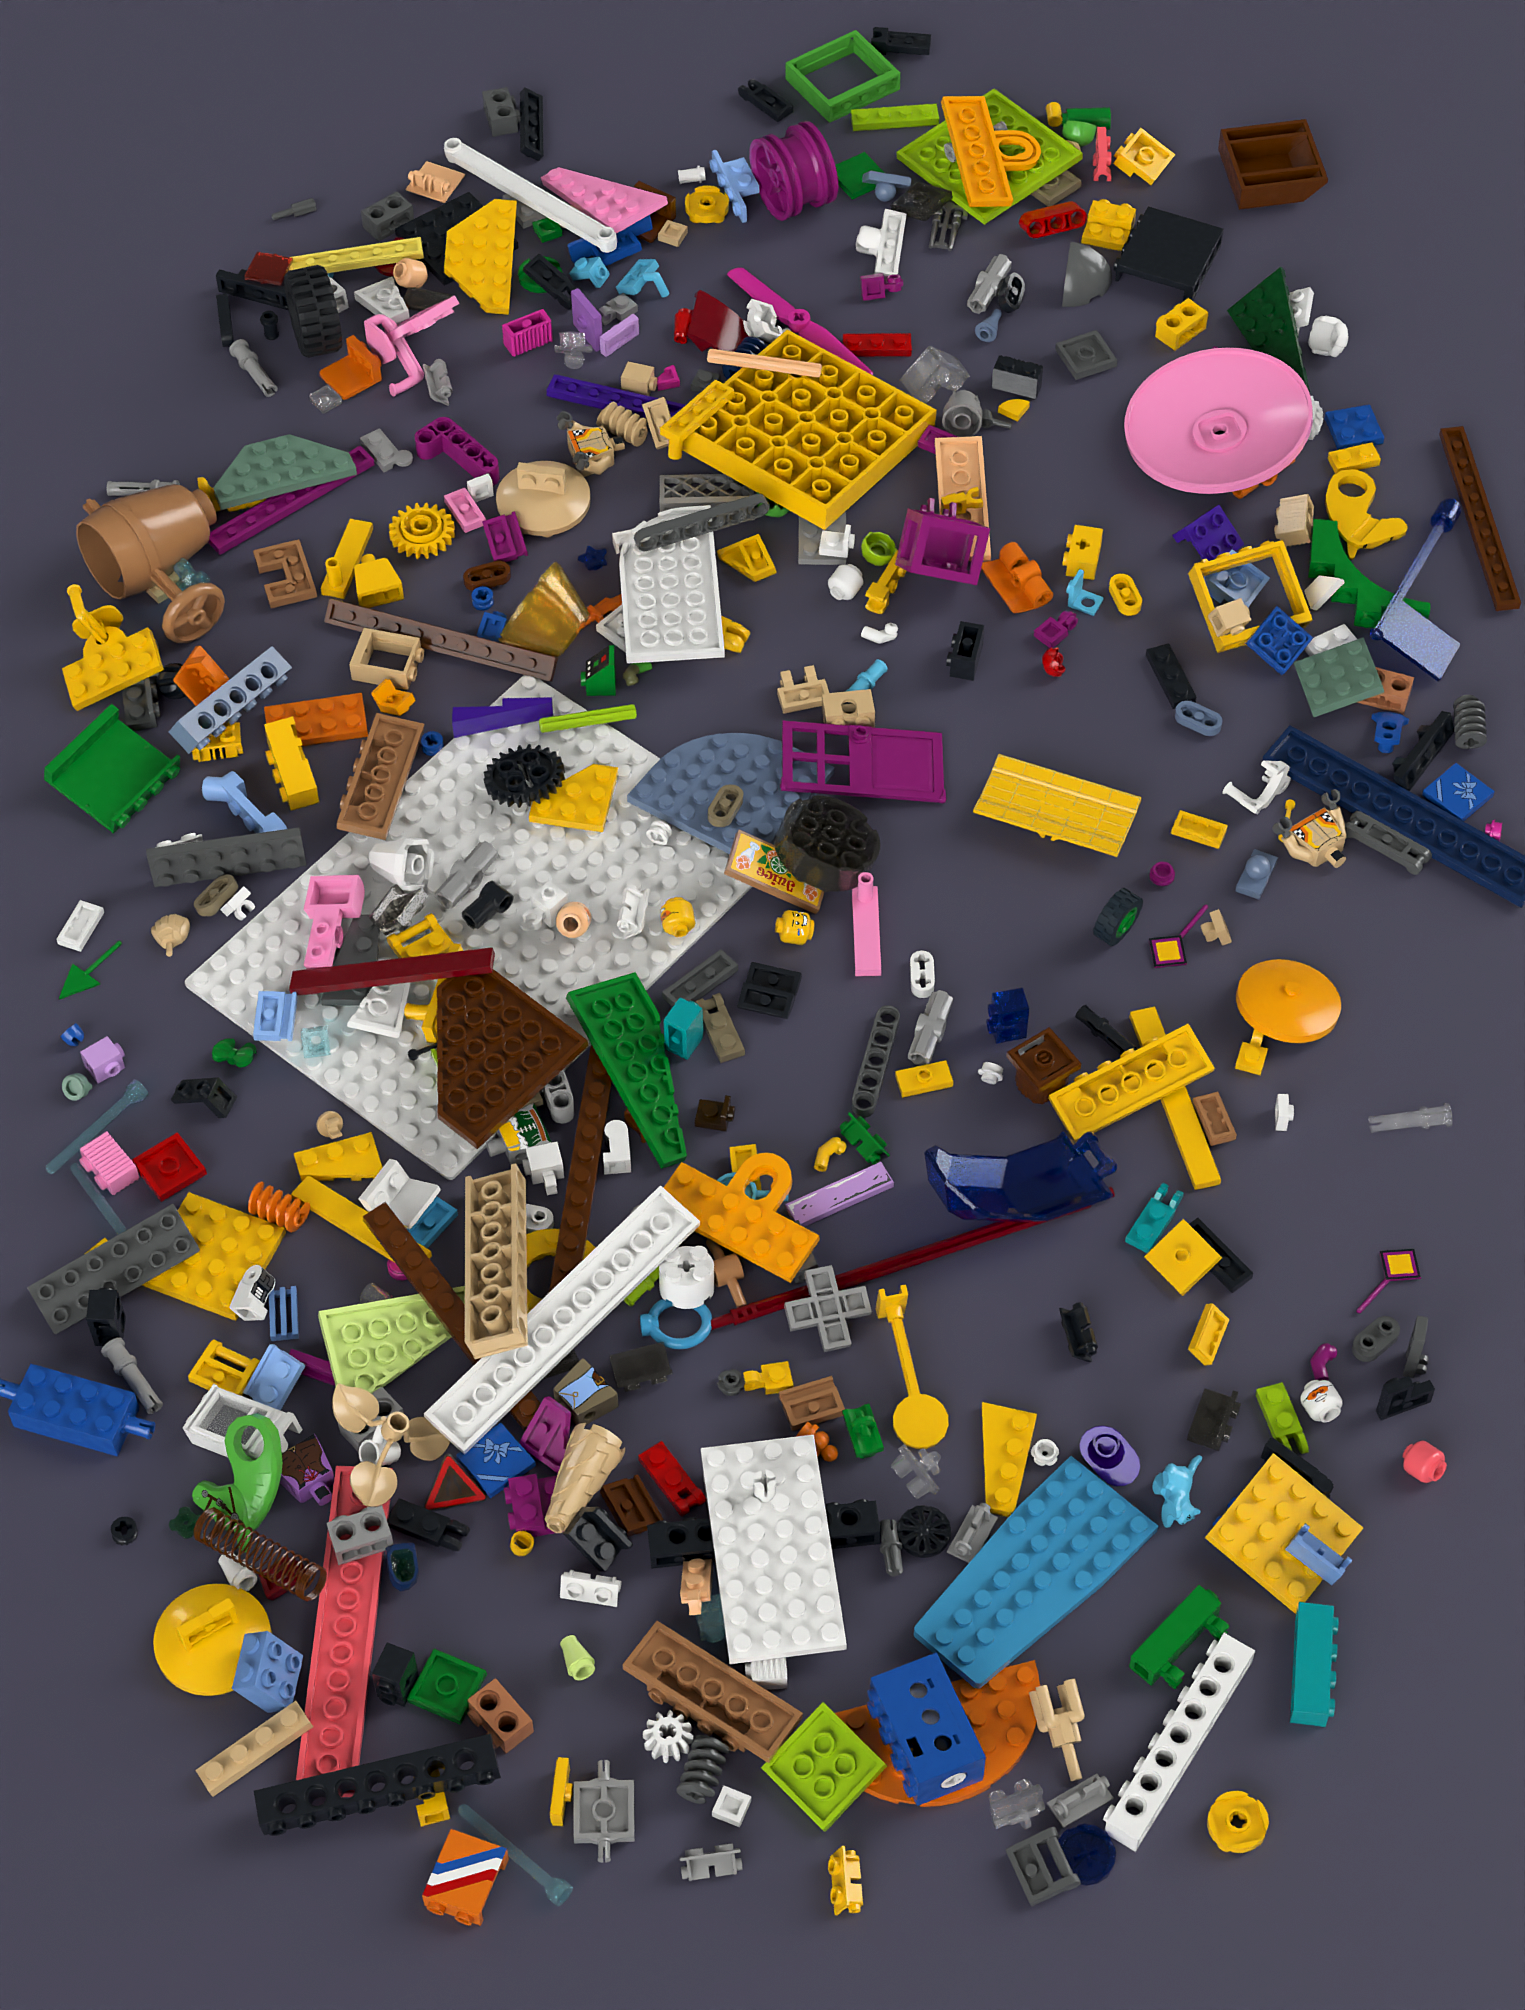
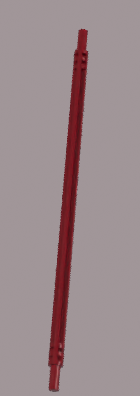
(880, 1268)

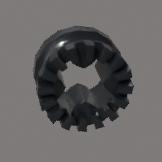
(131, 1532)

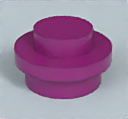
(1162, 874)

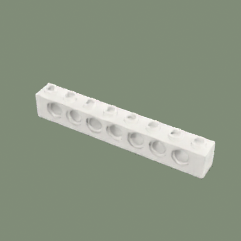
(1133, 1828)

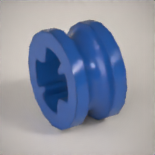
(482, 604)
(430, 737)

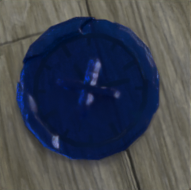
(1088, 1852)

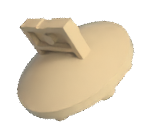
(544, 496)

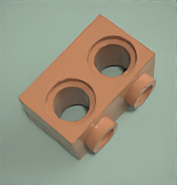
(1396, 692)
(505, 1713)

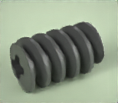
(1469, 722)
(700, 1768)

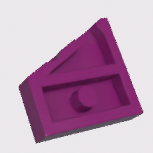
(548, 1433)

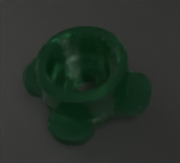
(183, 1530)

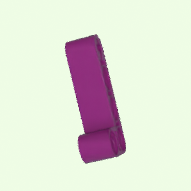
(448, 437)

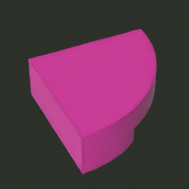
(668, 379)

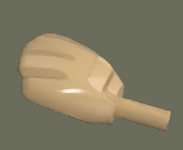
(170, 931)

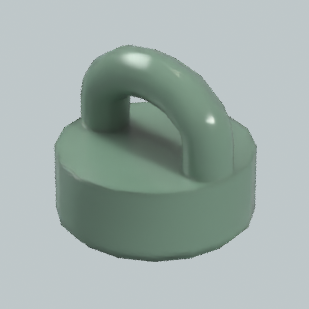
(76, 1086)

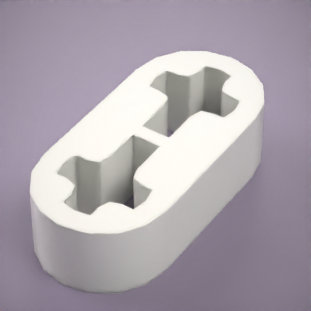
(926, 973)

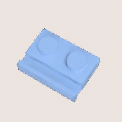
(275, 1016)
(274, 1377)

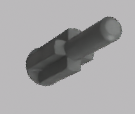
(298, 209)

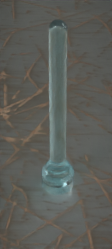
(134, 1093)
(97, 1198)
(557, 1890)

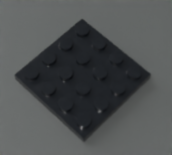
(433, 230)

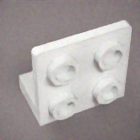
(403, 1195)

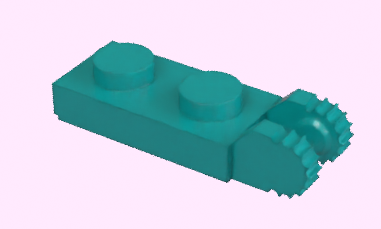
(1153, 1220)

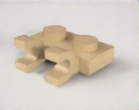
(803, 695)

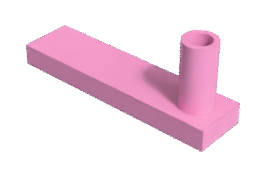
(866, 927)

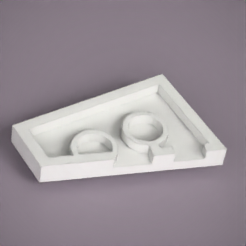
(383, 299)
(382, 1010)

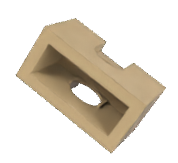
(859, 712)

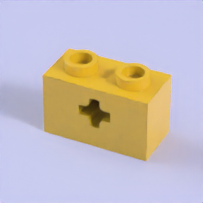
(1083, 552)

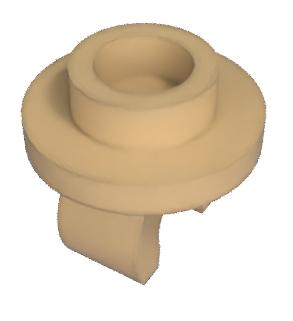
(330, 1124)

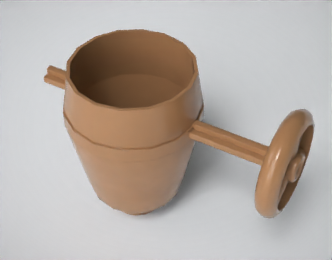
(143, 541)

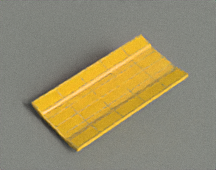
(1058, 805)

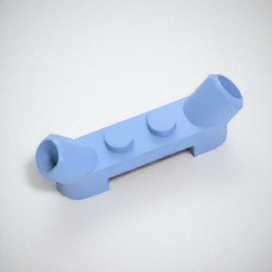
(232, 790)

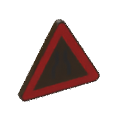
(453, 1487)

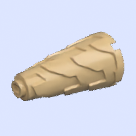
(584, 1469)

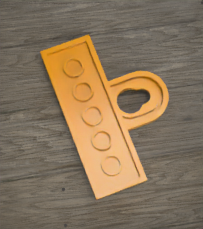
(978, 151)
(746, 1224)

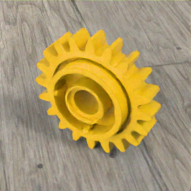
(421, 530)

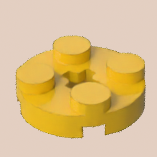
(714, 212)
(1228, 1836)

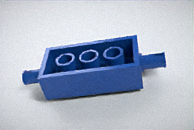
(74, 1409)

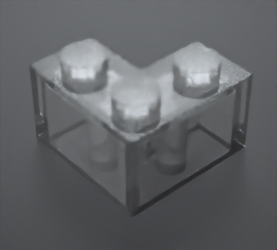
(931, 372)

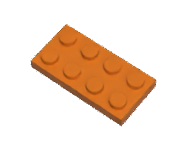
(324, 718)

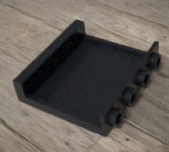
(1170, 251)

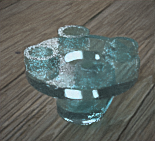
(188, 576)

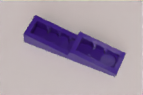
(511, 713)

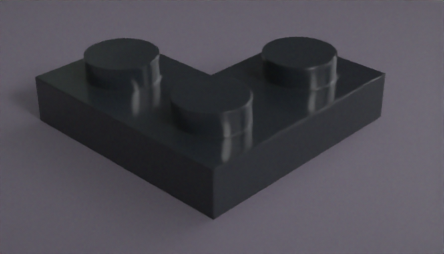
(1403, 1395)

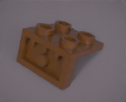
(660, 216)

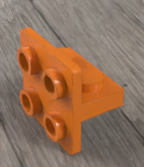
(199, 676)

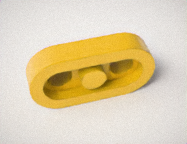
(1128, 599)

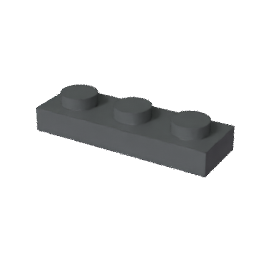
(701, 979)

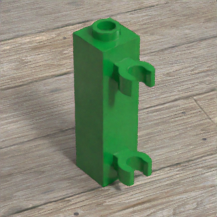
(1175, 1635)

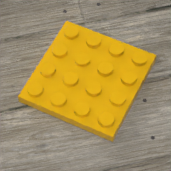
(228, 1248)
(1266, 1520)

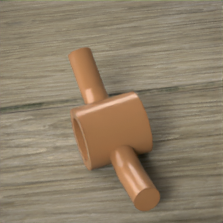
(727, 1271)

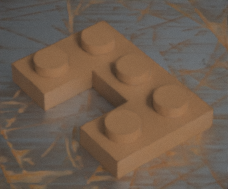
(298, 582)

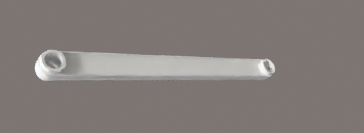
(531, 195)

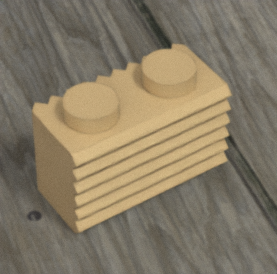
(1294, 520)

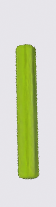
(587, 718)

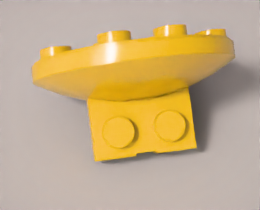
(203, 1637)

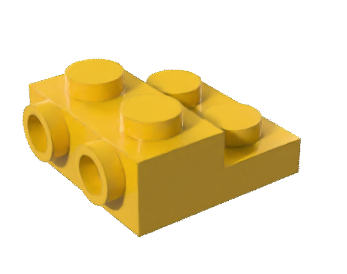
(1143, 156)
(1108, 225)

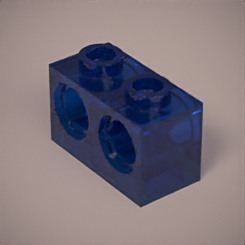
(1008, 1015)

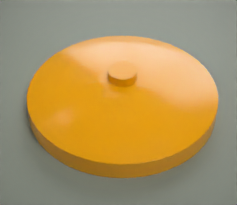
(1288, 1001)

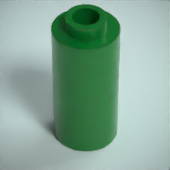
(1097, 116)

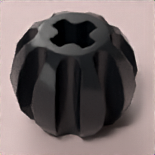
(166, 683)

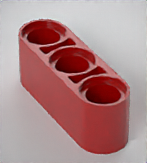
(1062, 222)

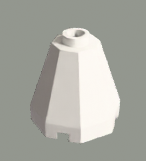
(403, 862)

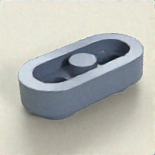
(1200, 718)

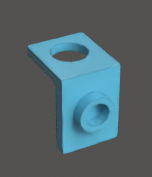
(1077, 594)

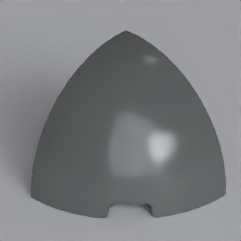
(1086, 276)

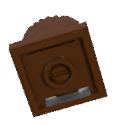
(1042, 1065)

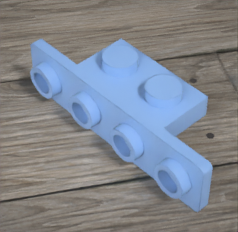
(737, 181)

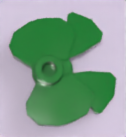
(226, 1050)

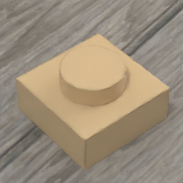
(672, 233)

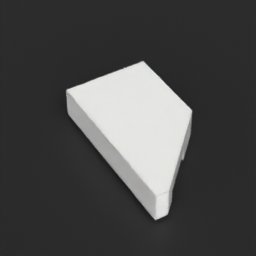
(1321, 590)

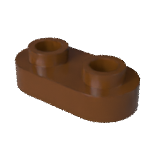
(487, 575)

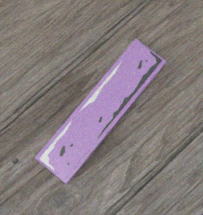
(840, 1195)

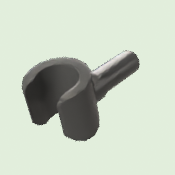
(988, 421)

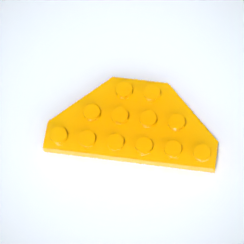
(482, 255)

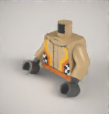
(589, 446)
(1317, 836)

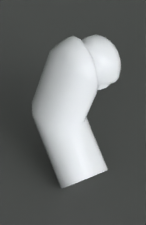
(882, 636)

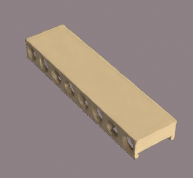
(495, 1263)

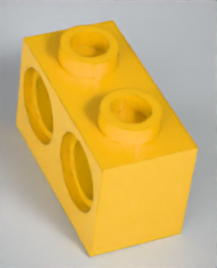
(1181, 324)

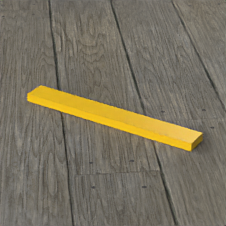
(1180, 1112)

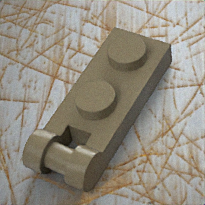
(721, 1029)

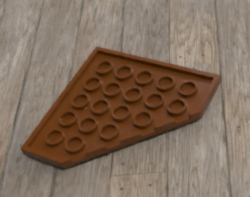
(494, 1052)

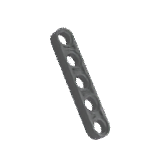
(875, 1072)

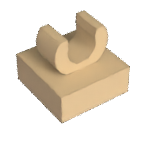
(1216, 928)

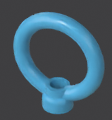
(650, 1326)

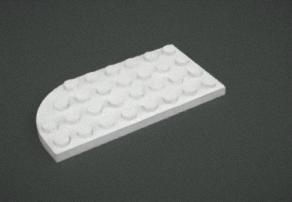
(671, 597)

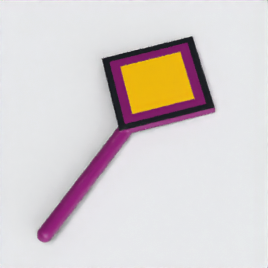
(1170, 950)
(1396, 1266)

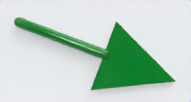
(81, 980)

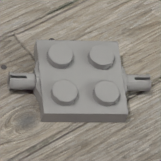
(604, 1811)

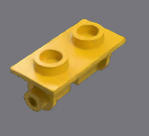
(843, 1868)

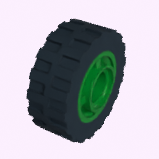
(1118, 916)

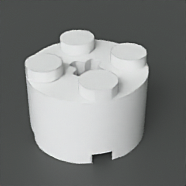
(687, 1277)

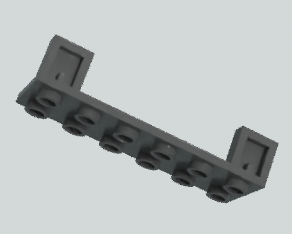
(116, 1264)

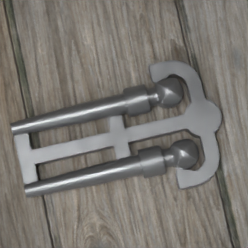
(949, 207)

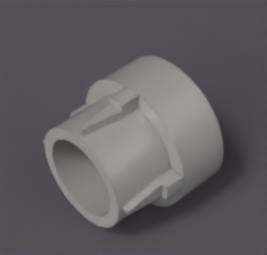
(962, 414)

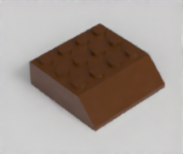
(1271, 163)

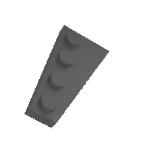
(359, 946)

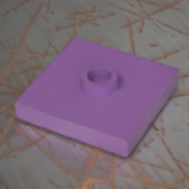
(586, 318)

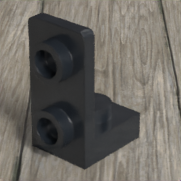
(206, 1090)

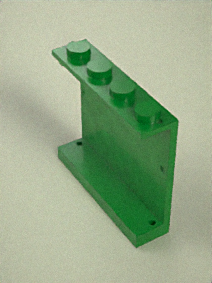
(110, 770)

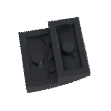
(769, 990)

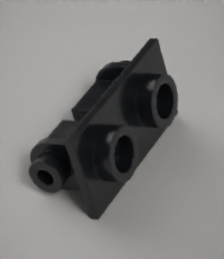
(1080, 1341)

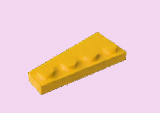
(1006, 1449)

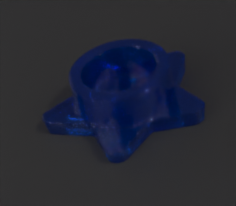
(593, 564)

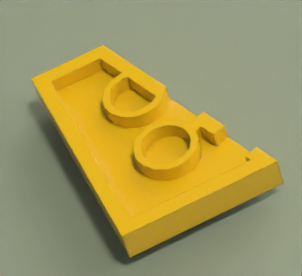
(345, 1158)

